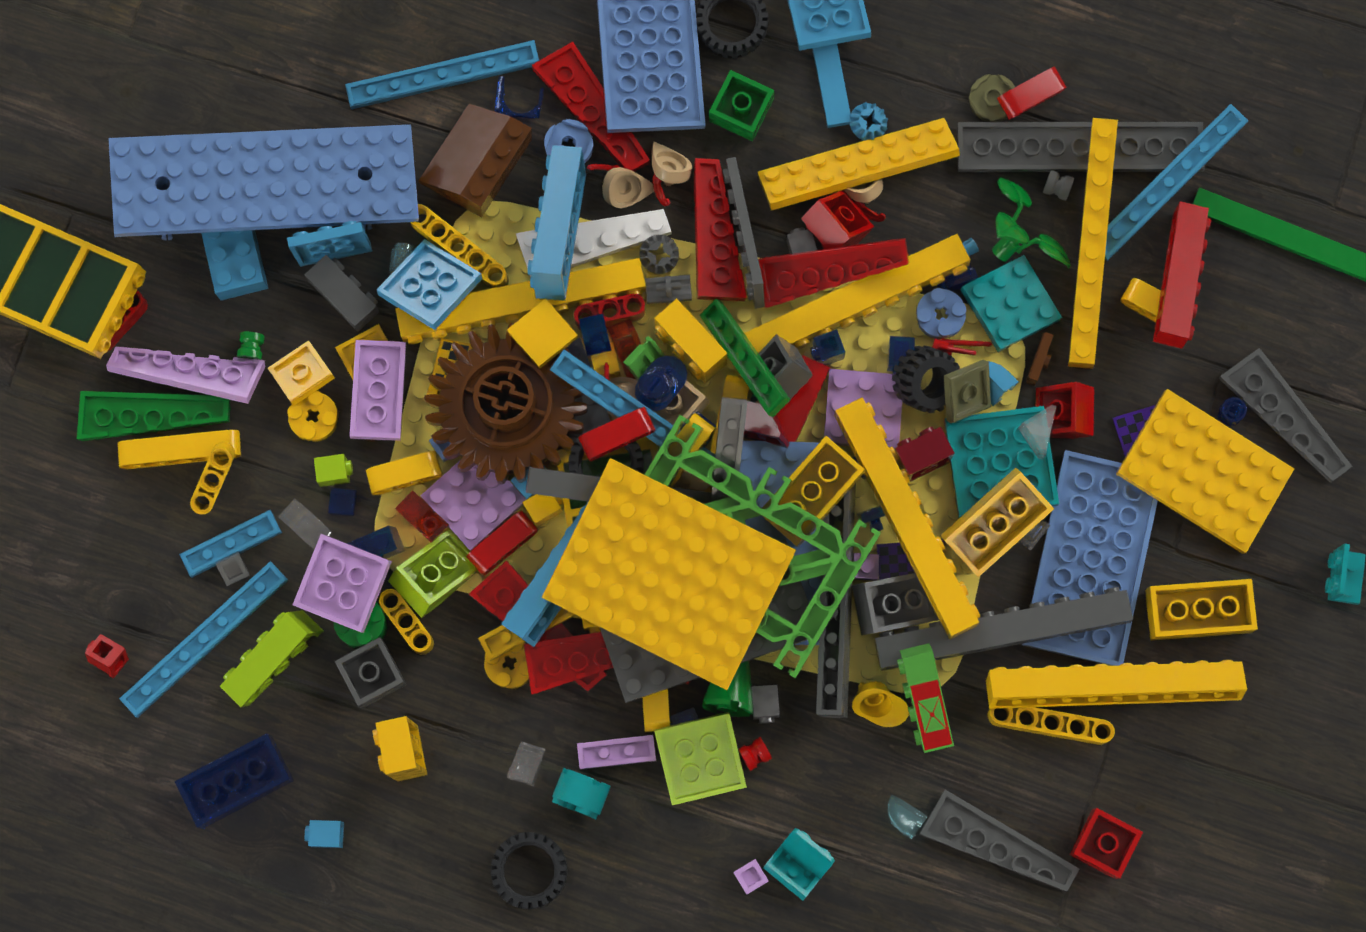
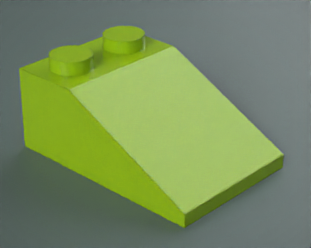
(433, 573)

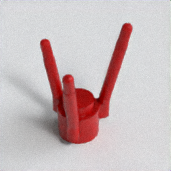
(947, 346)

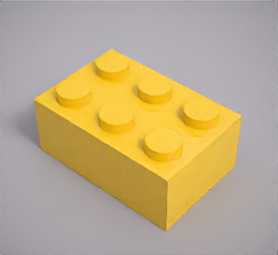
(690, 341)

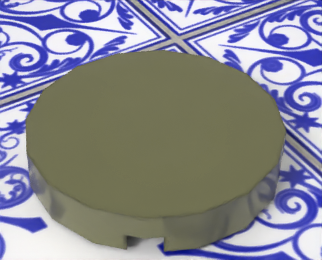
(984, 97)

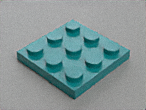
(1011, 303)

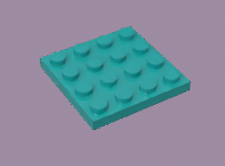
(989, 449)

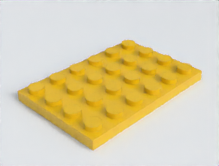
(1205, 471)

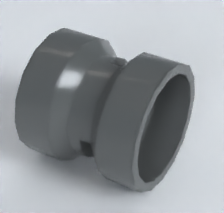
(1058, 185)

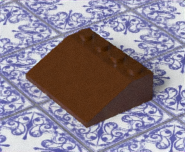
(477, 158)

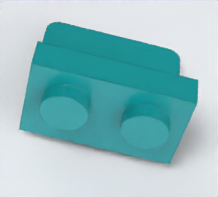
(799, 863)

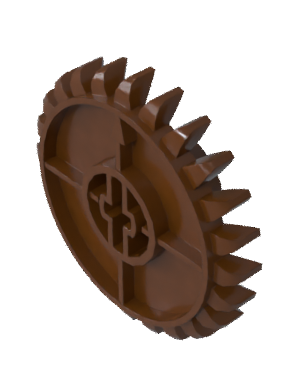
(521, 431)

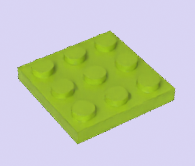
(700, 758)

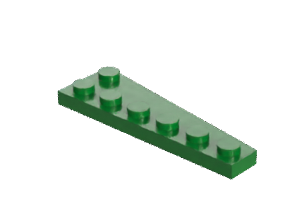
(138, 413)

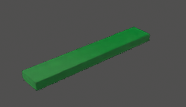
(745, 358)

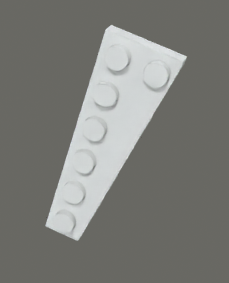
(606, 236)

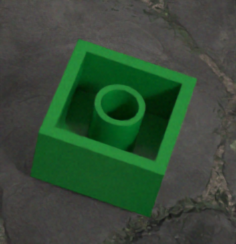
(741, 105)

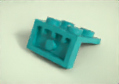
(1345, 575)

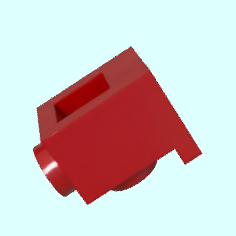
(114, 655)

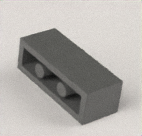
(342, 292)

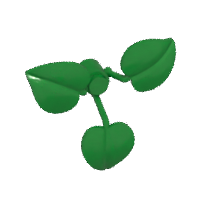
(1013, 234)

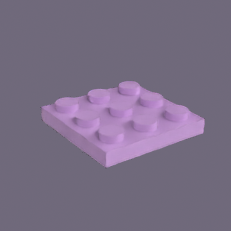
(875, 388)
(472, 505)
(342, 583)

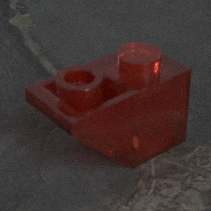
(625, 342)
(421, 517)

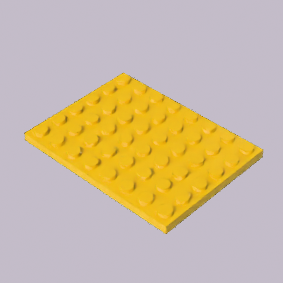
(668, 574)

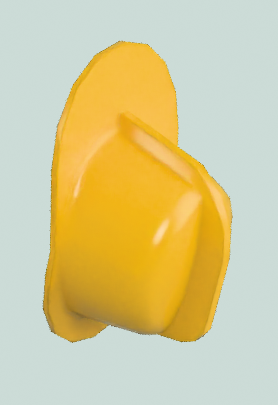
(879, 705)

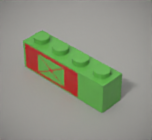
(926, 698)

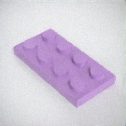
(378, 390)

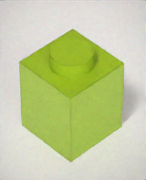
(333, 470)

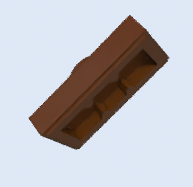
(1041, 359)

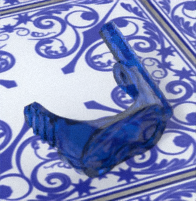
(501, 107)

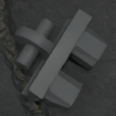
(668, 288)

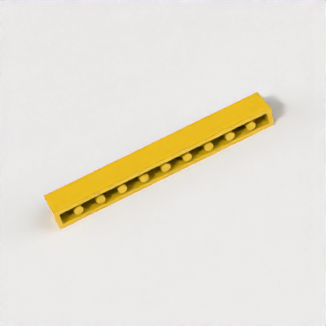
(1093, 243)
(865, 296)
(516, 300)
(906, 518)
(1115, 684)

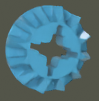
(859, 126)

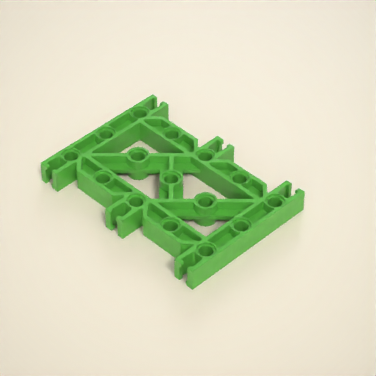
(743, 505)

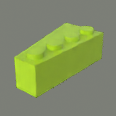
(269, 656)

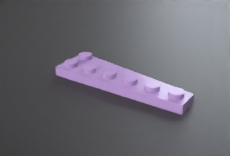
(211, 376)

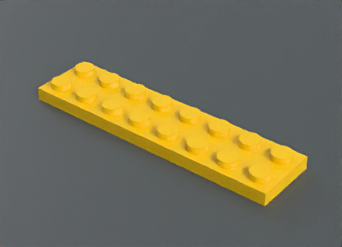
(858, 163)

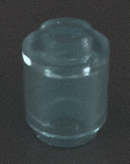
(399, 254)

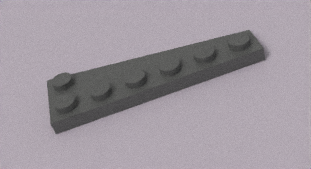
(745, 238)
(1275, 402)
(980, 835)

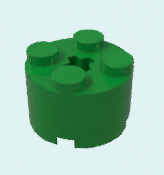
(376, 627)

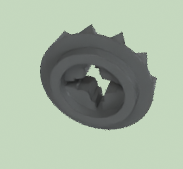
(649, 260)

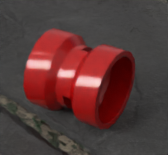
(754, 753)

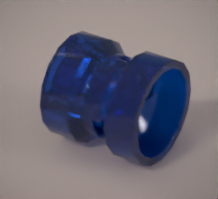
(1228, 415)

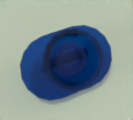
(661, 382)

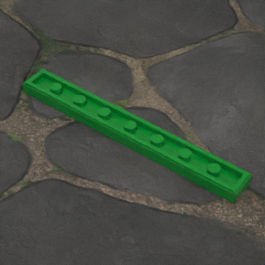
(1283, 234)

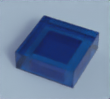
(342, 502)

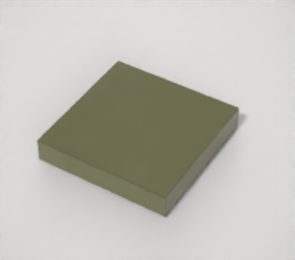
(967, 391)

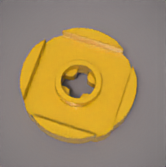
(326, 419)
(504, 676)

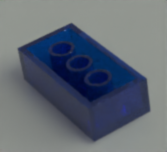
(234, 781)

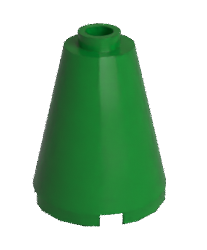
(736, 699)

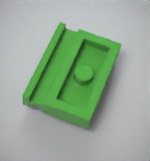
(642, 357)

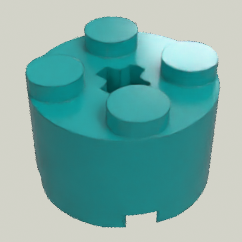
(580, 791)

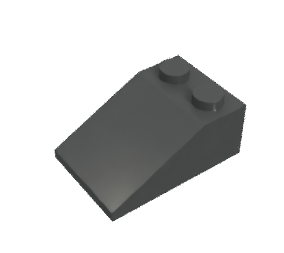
(892, 604)

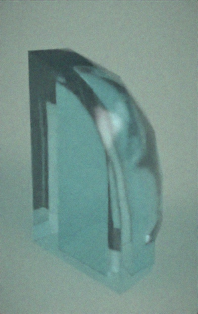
(904, 816)

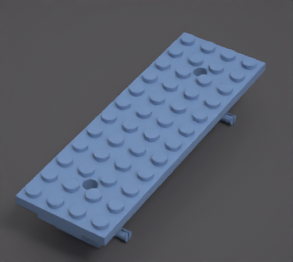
(262, 180)

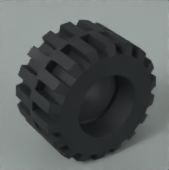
(910, 373)

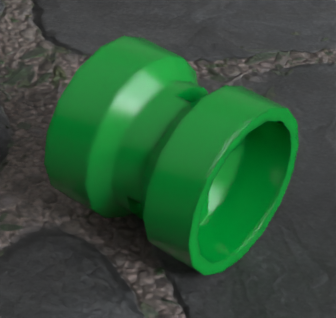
(250, 345)

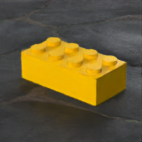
(819, 484)
(997, 522)
(1201, 609)
(400, 748)

